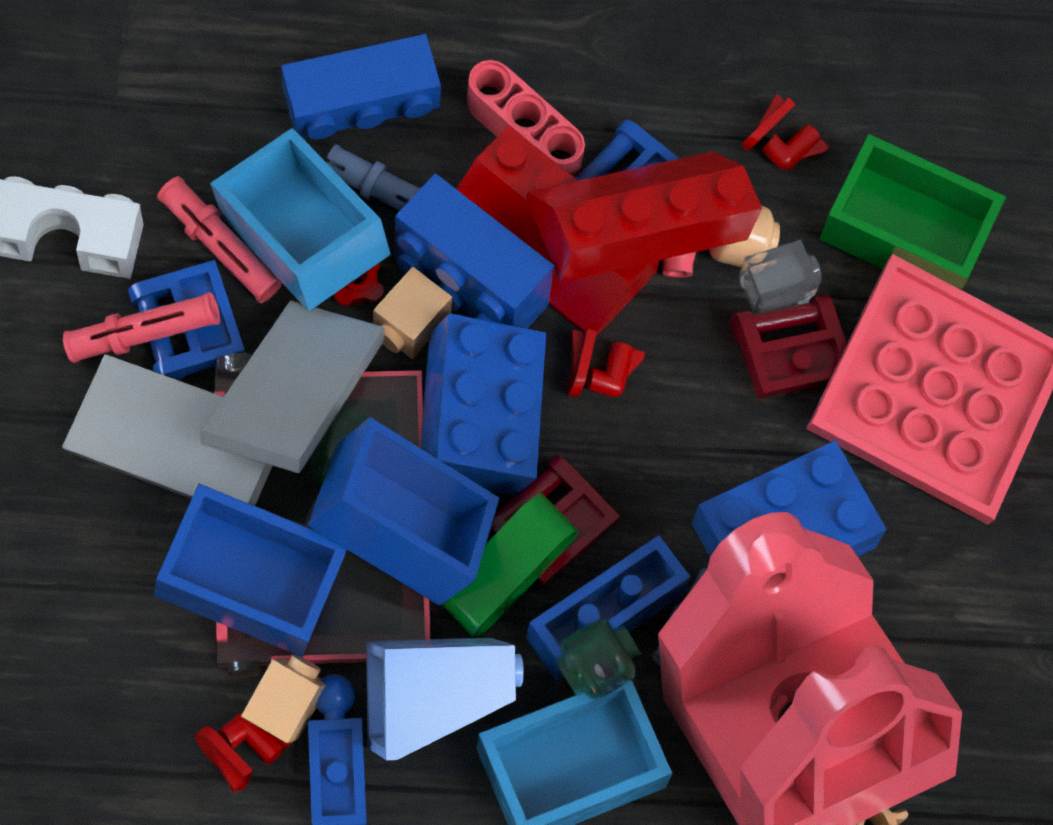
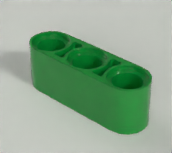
(512, 564)

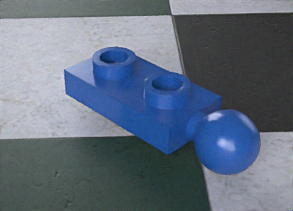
(336, 758)

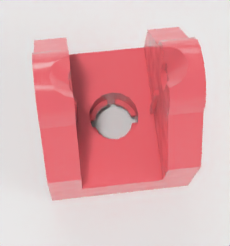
(794, 622)

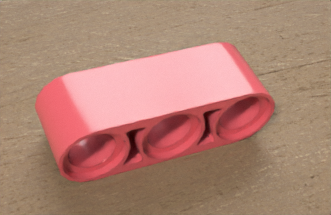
(519, 102)

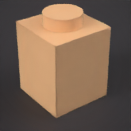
(411, 312)
(285, 698)

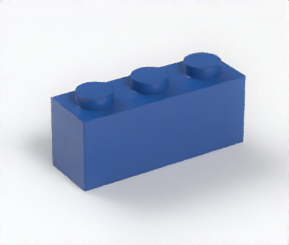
(361, 87)
(622, 595)

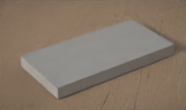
(293, 386)
(153, 433)

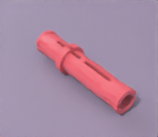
(205, 224)
(121, 333)

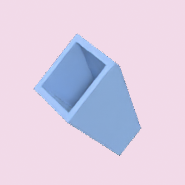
(434, 688)

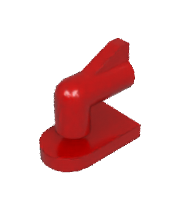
(802, 145)
(612, 381)
(220, 747)

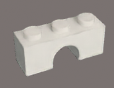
(106, 225)

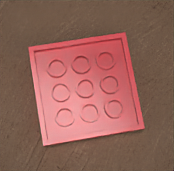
(938, 389)

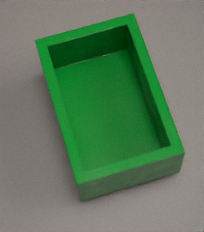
(911, 211)

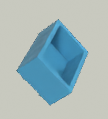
(301, 219)
(574, 759)

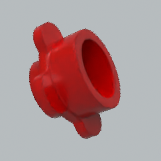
(366, 291)

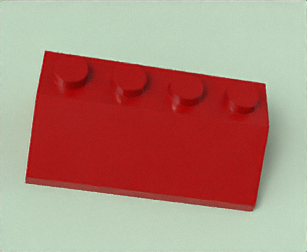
(500, 186)
(644, 214)

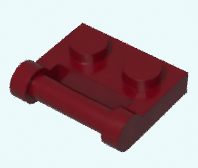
(793, 361)
(581, 506)

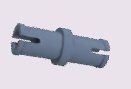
(371, 179)

